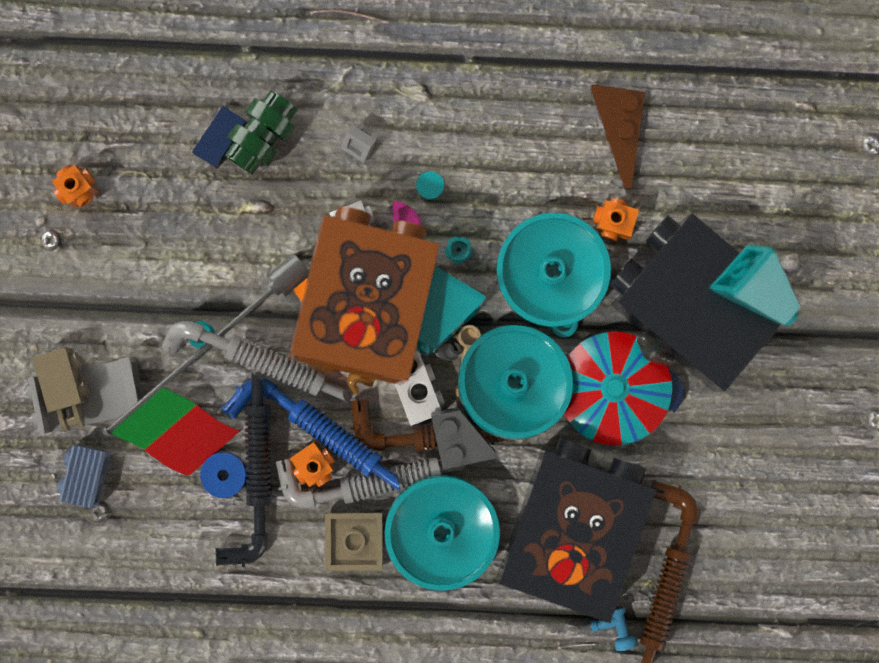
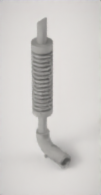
(256, 358)
(356, 488)

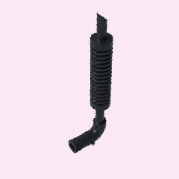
(258, 478)

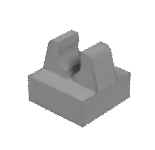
(358, 142)

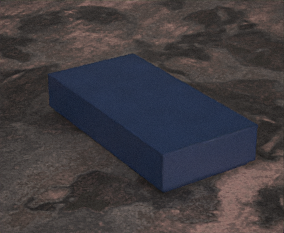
(214, 143)

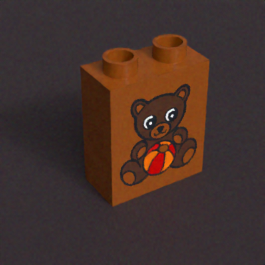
(365, 297)

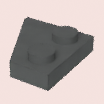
(459, 439)

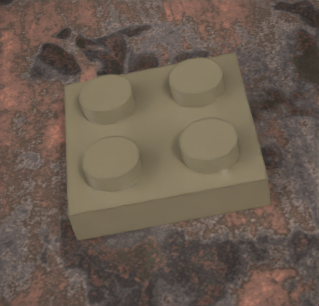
(353, 541)

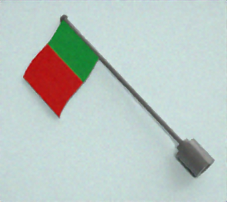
(174, 426)

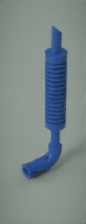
(319, 427)

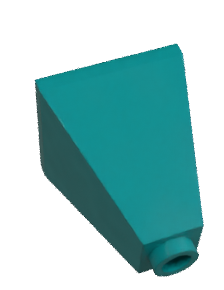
(759, 285)
(446, 311)

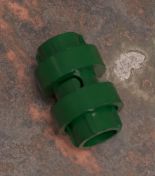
(267, 123)

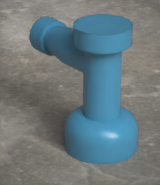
(624, 640)

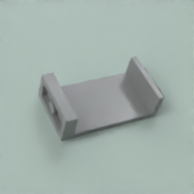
(112, 392)

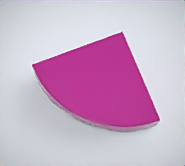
(403, 212)

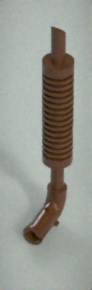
(421, 437)
(671, 574)

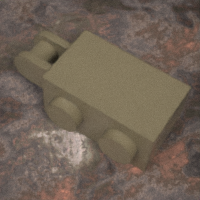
(62, 385)

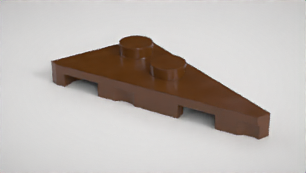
(621, 118)

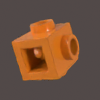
(84, 186)
(625, 217)
(303, 461)

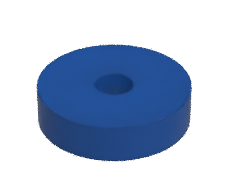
(210, 474)

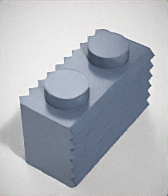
(83, 476)

